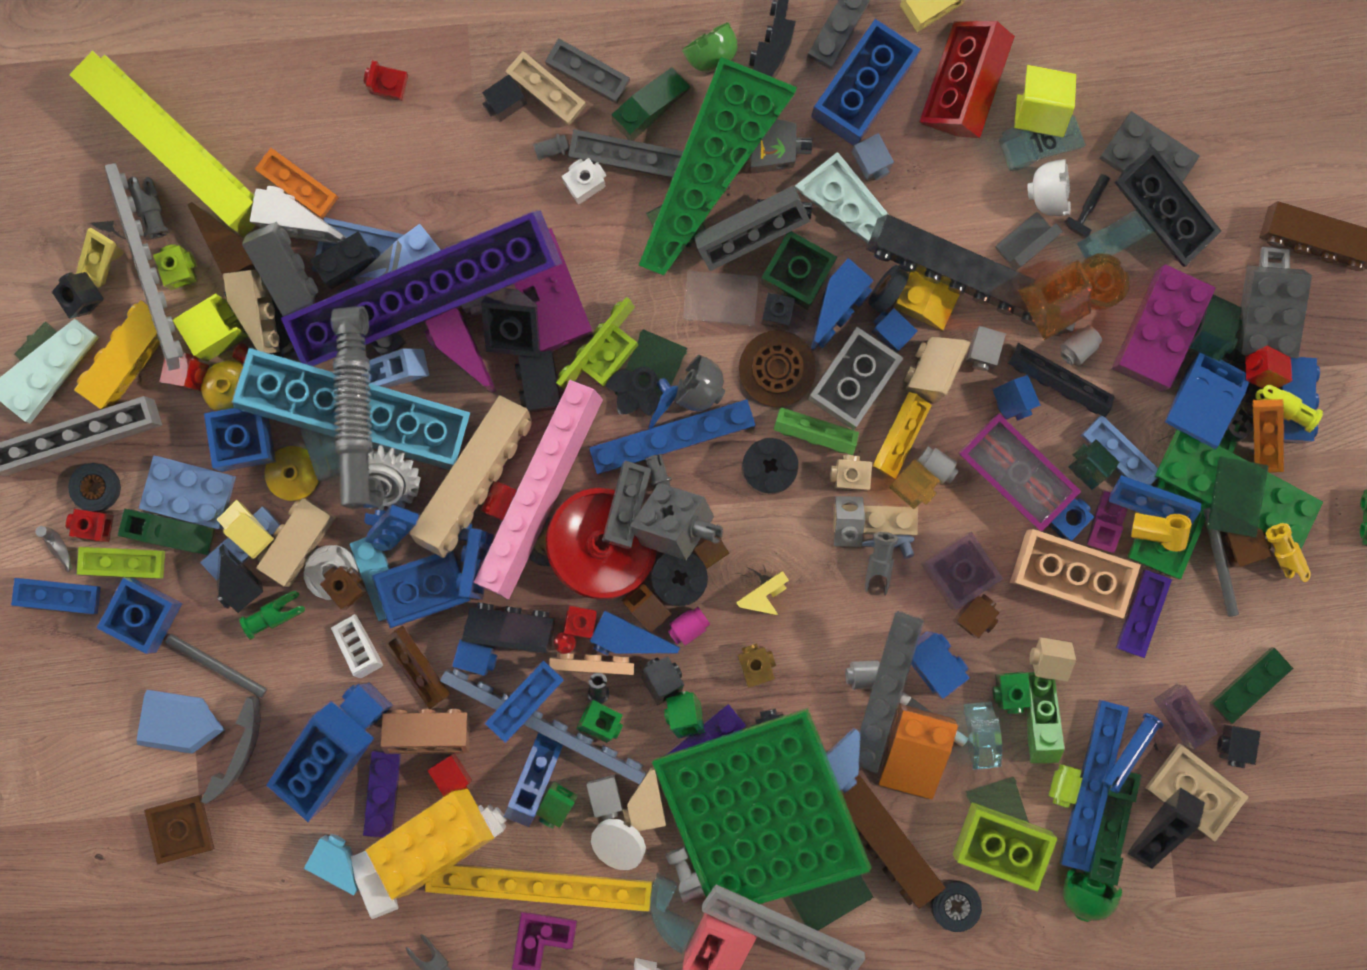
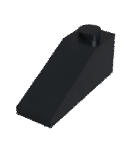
(1168, 828)

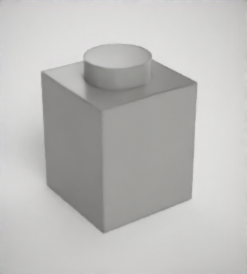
(985, 348)
(605, 797)

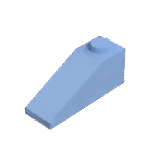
(398, 368)

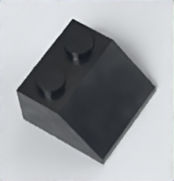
(510, 323)

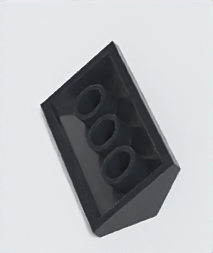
(1167, 206)

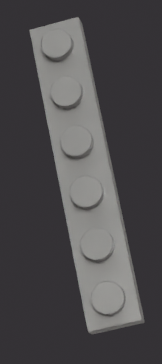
(781, 930)

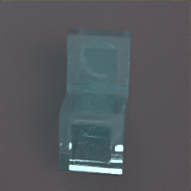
(984, 735)

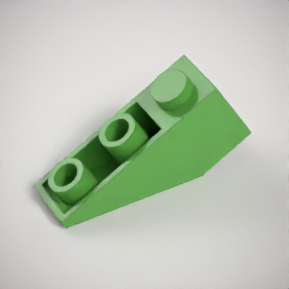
(1044, 721)

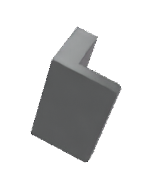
(1027, 240)

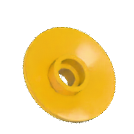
(304, 478)

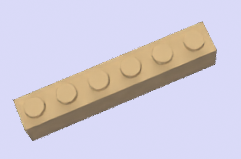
(471, 477)

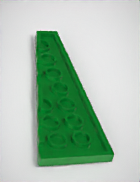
(728, 129)

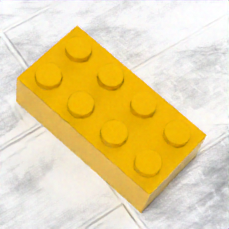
(429, 843)

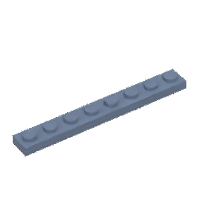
(556, 730)

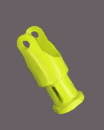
(1293, 407)

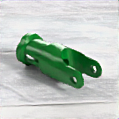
(270, 615)

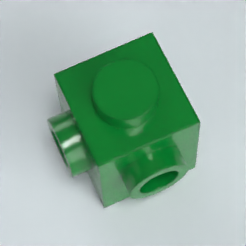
(1012, 692)
(684, 715)

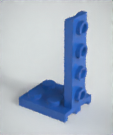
(472, 556)

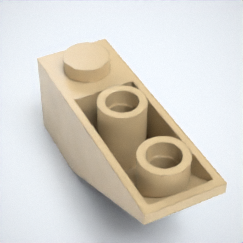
(253, 308)

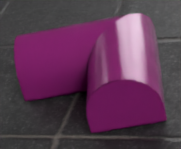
(535, 933)

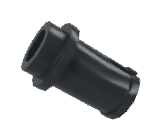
(598, 688)

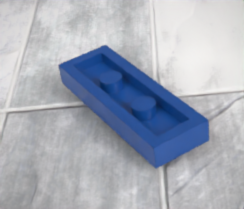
(1152, 500)
(391, 528)
(56, 595)
(524, 701)

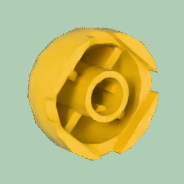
(220, 384)

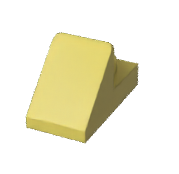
(97, 256)
(244, 529)
(757, 598)

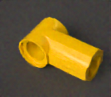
(1170, 531)

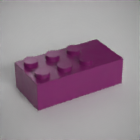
(1163, 328)

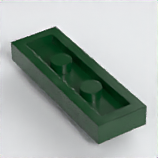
(1251, 685)

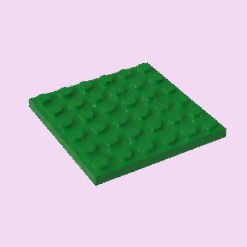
(762, 811)

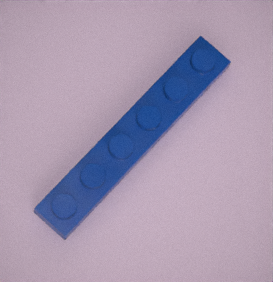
(672, 436)
(1091, 800)

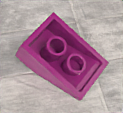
(453, 338)

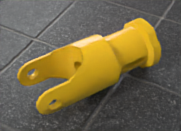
(1288, 552)

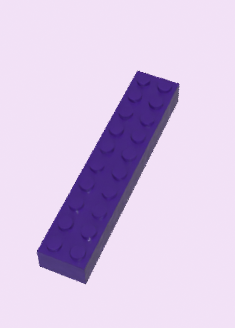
(429, 285)

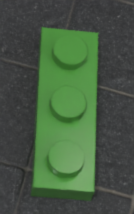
(816, 431)

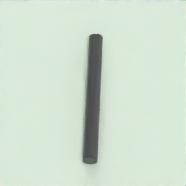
(1222, 569)
(216, 665)

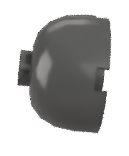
(701, 385)

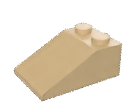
(936, 367)

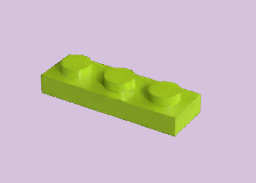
(120, 562)

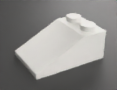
(297, 220)

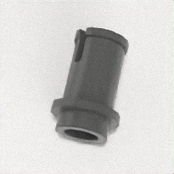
(551, 147)
(658, 471)

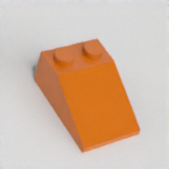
(918, 751)

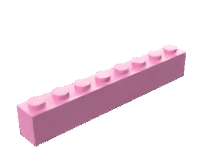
(539, 489)

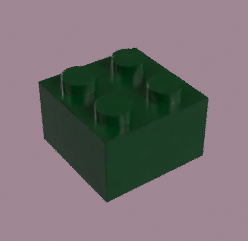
(798, 269)

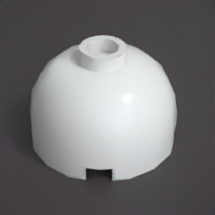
(1051, 188)

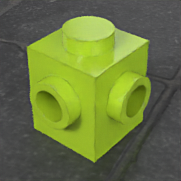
(175, 266)

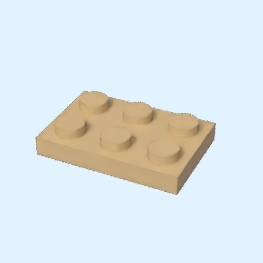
(1195, 776)

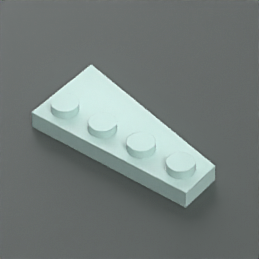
(842, 196)
(40, 374)

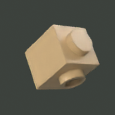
(851, 473)
(1053, 659)

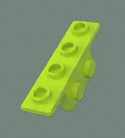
(605, 350)

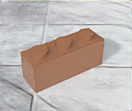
(425, 732)

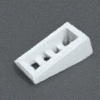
(365, 642)

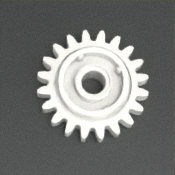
(397, 477)

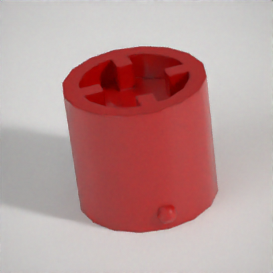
(498, 500)

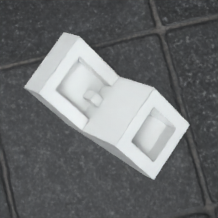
(371, 887)

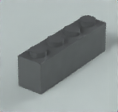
(751, 228)

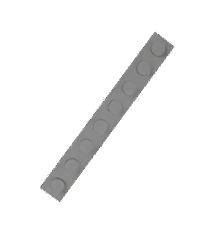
(147, 276)

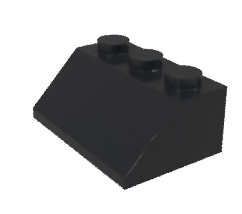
(509, 628)

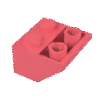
(717, 946)

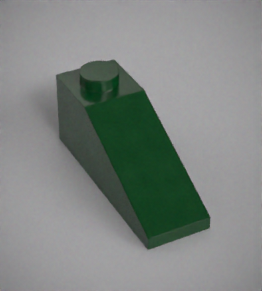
(649, 104)

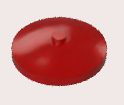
(581, 556)

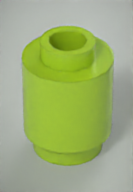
(1065, 785)

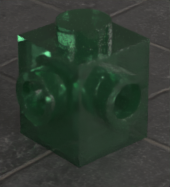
(1093, 463)

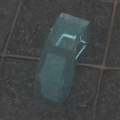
(1116, 236)
(671, 926)

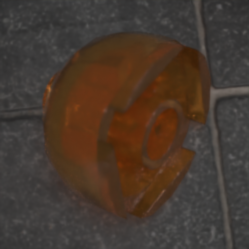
(1107, 279)

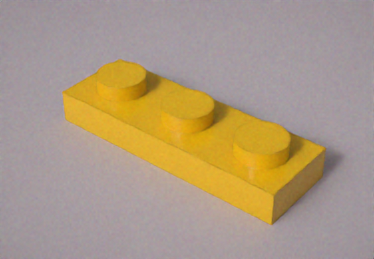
(902, 435)

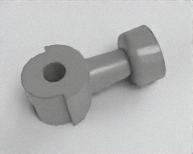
(689, 883)

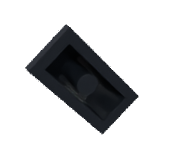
(235, 582)

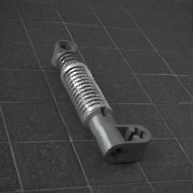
(356, 486)

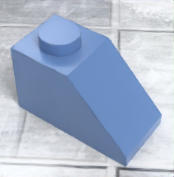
(845, 760)

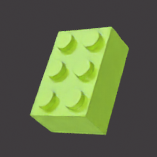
(1004, 846)

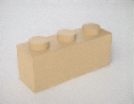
(295, 541)

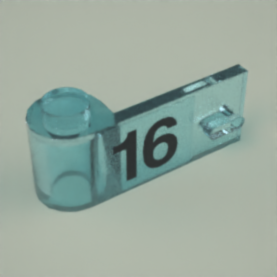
(1026, 147)

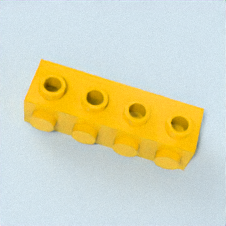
(121, 359)

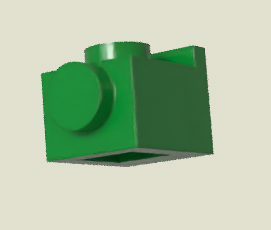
(611, 719)

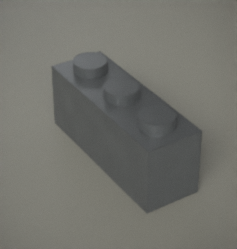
(280, 268)

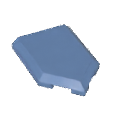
(176, 722)

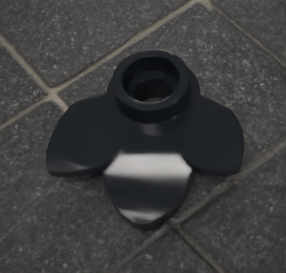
(631, 393)

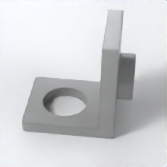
(849, 524)

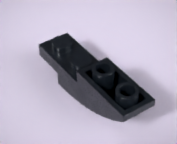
(771, 55)

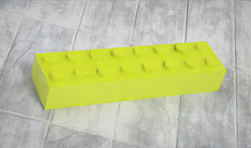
(167, 140)

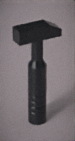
(1088, 207)

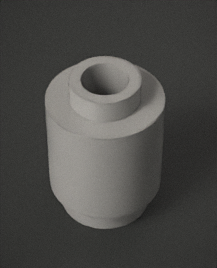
(1080, 345)
(939, 464)
(862, 674)

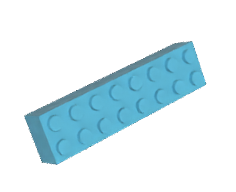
(305, 399)

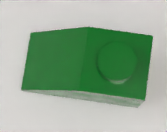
(556, 805)

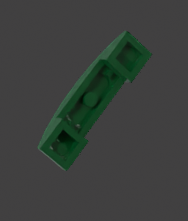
(1106, 858)

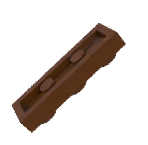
(416, 667)

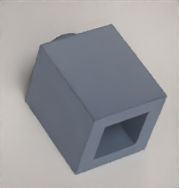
(873, 158)

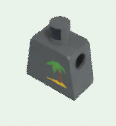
(779, 148)

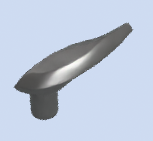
(55, 545)

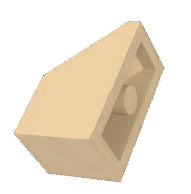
(645, 805)

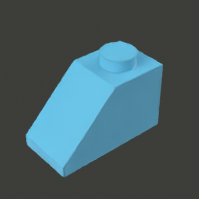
(333, 863)

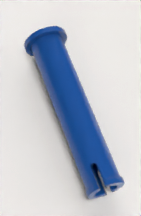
(1133, 752)

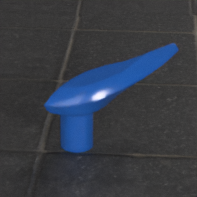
(666, 400)

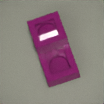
(1107, 524)

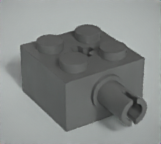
(675, 522)

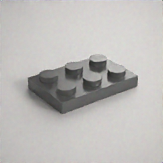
(1138, 136)

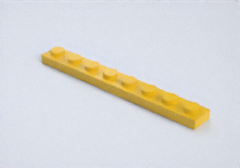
(543, 887)

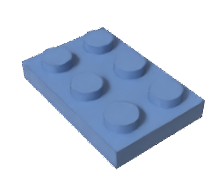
(186, 492)

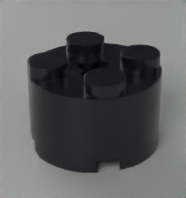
(785, 463)
(675, 593)

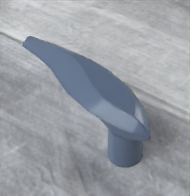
(903, 542)

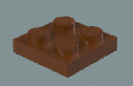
(179, 829)

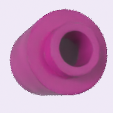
(688, 626)

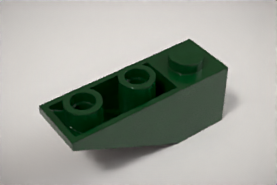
(166, 531)

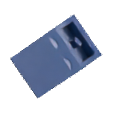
(844, 289)
(1207, 399)

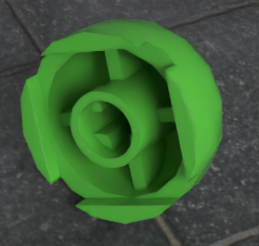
(709, 48)

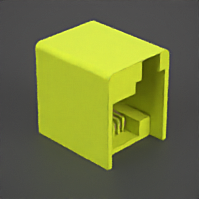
(1046, 101)
(210, 328)

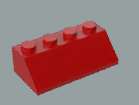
(967, 78)

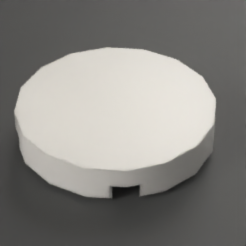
(321, 561)
(618, 844)

